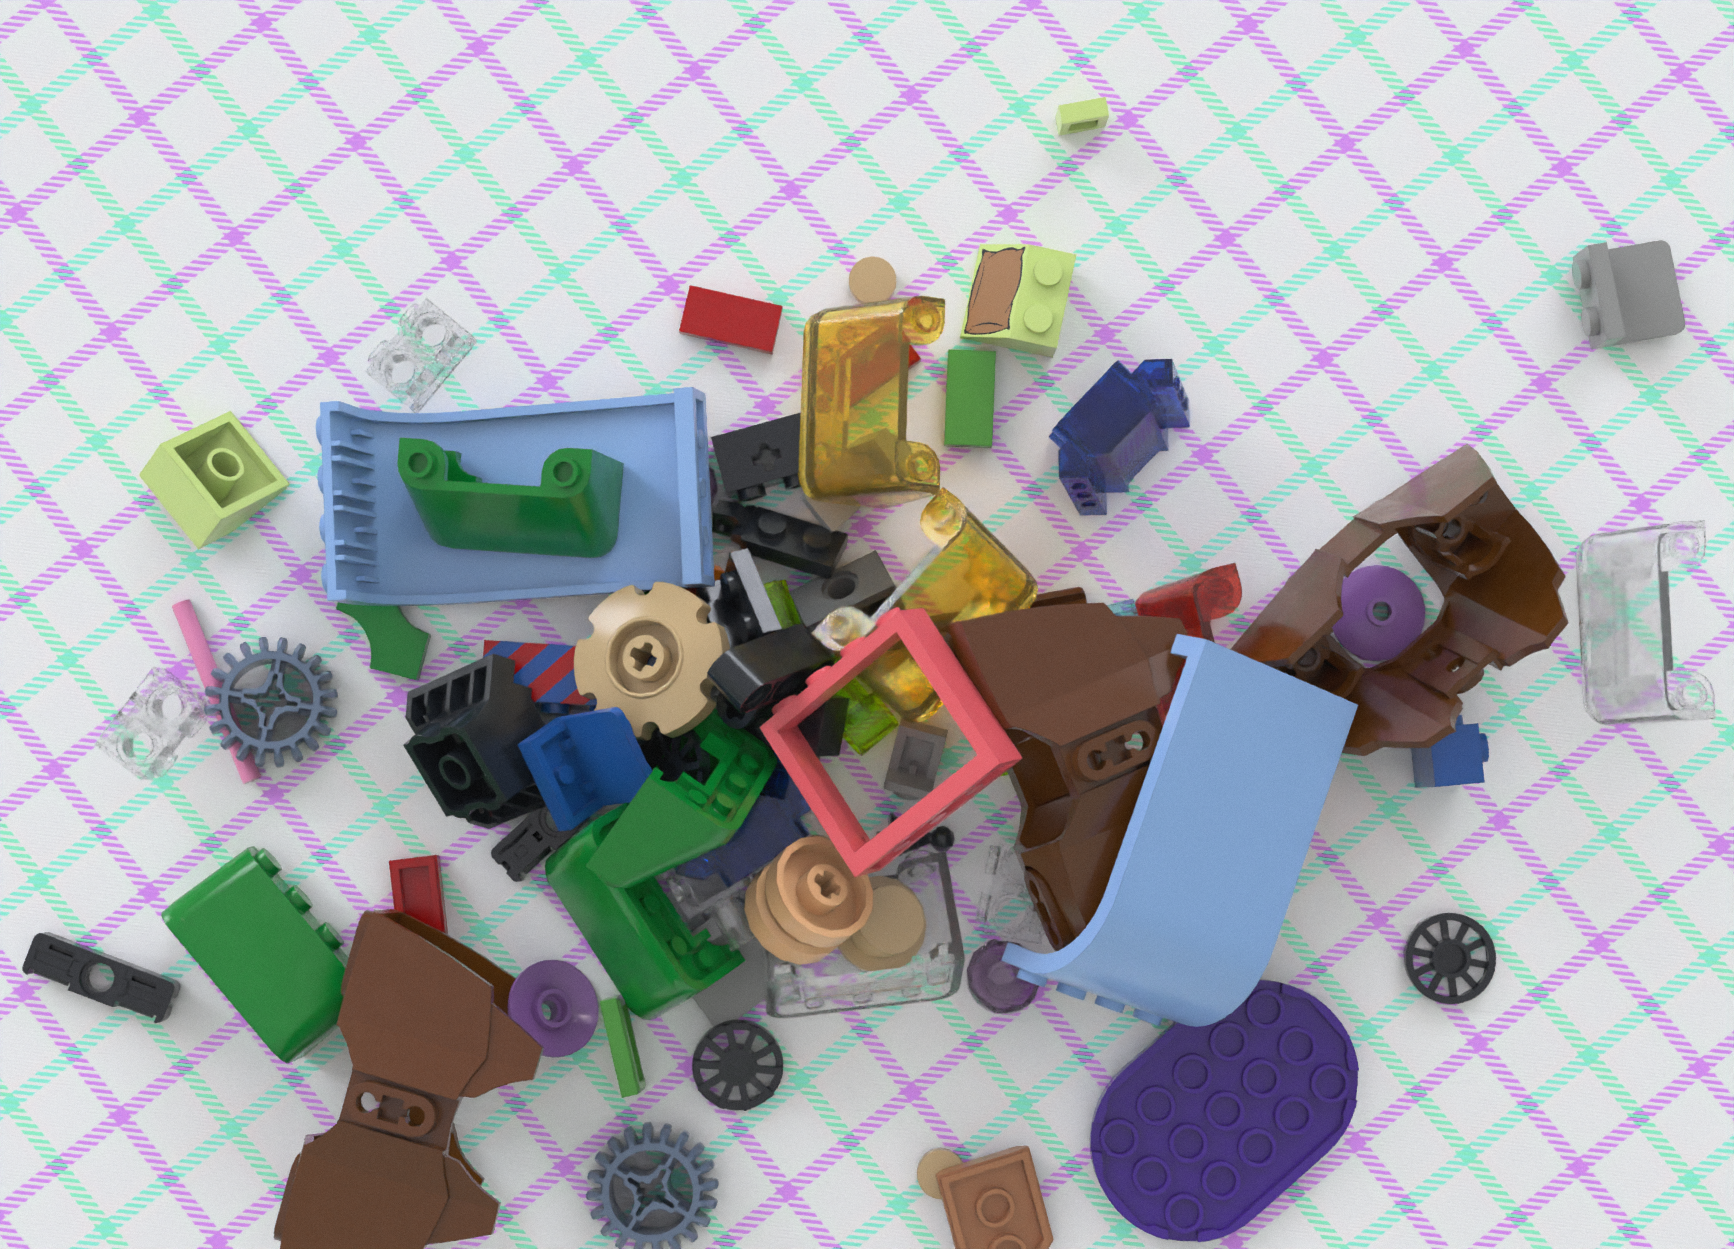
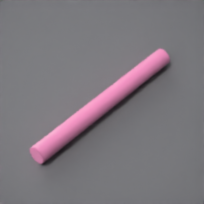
(205, 664)

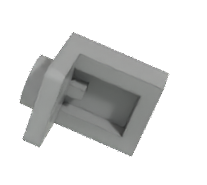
(915, 760)

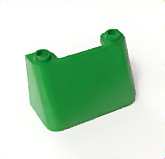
(565, 516)
(683, 818)
(635, 929)

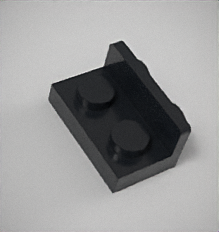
(740, 601)

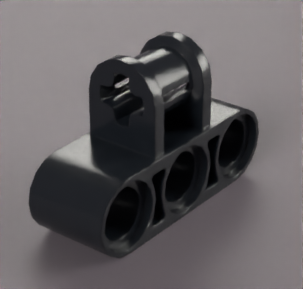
(764, 673)

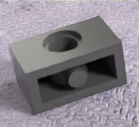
(857, 584)

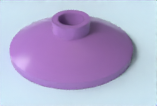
(1359, 629)
(570, 1001)

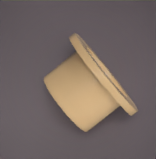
(892, 930)

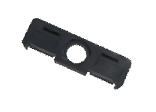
(530, 844)
(72, 962)

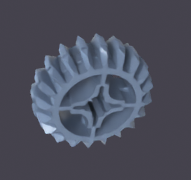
(278, 660)
(632, 1177)

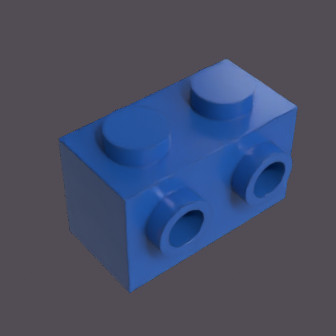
(1453, 759)

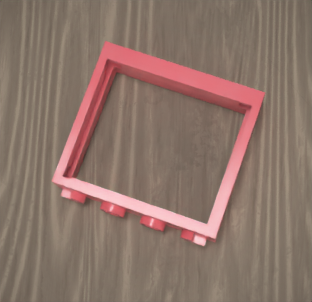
(959, 695)

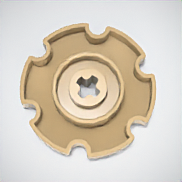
(627, 633)

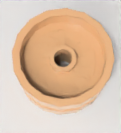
(807, 902)

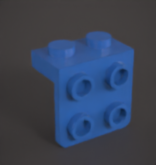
(585, 764)

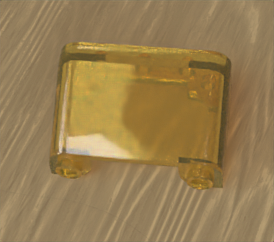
(857, 403)
(958, 580)

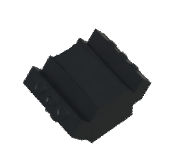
(469, 742)

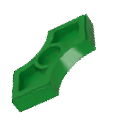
(393, 640)

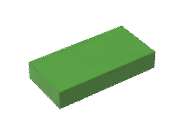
(969, 398)
(623, 1045)

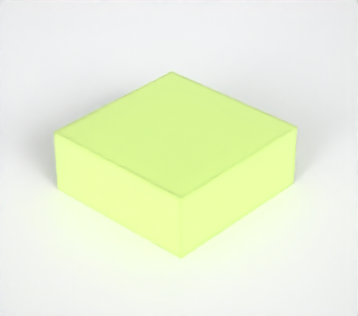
(1082, 116)

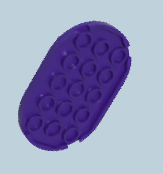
(1224, 1115)

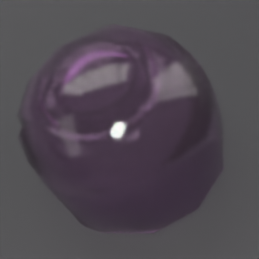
(995, 982)

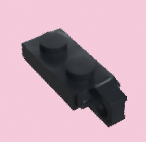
(780, 537)

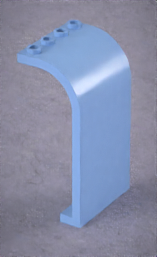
(386, 557)
(1207, 844)

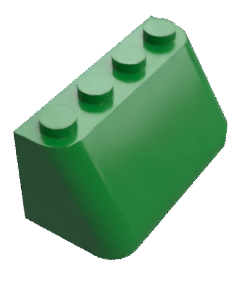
(264, 951)

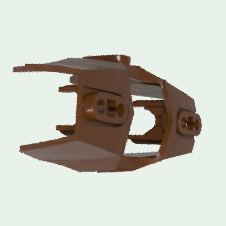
(1495, 609)
(1063, 688)
(421, 1034)

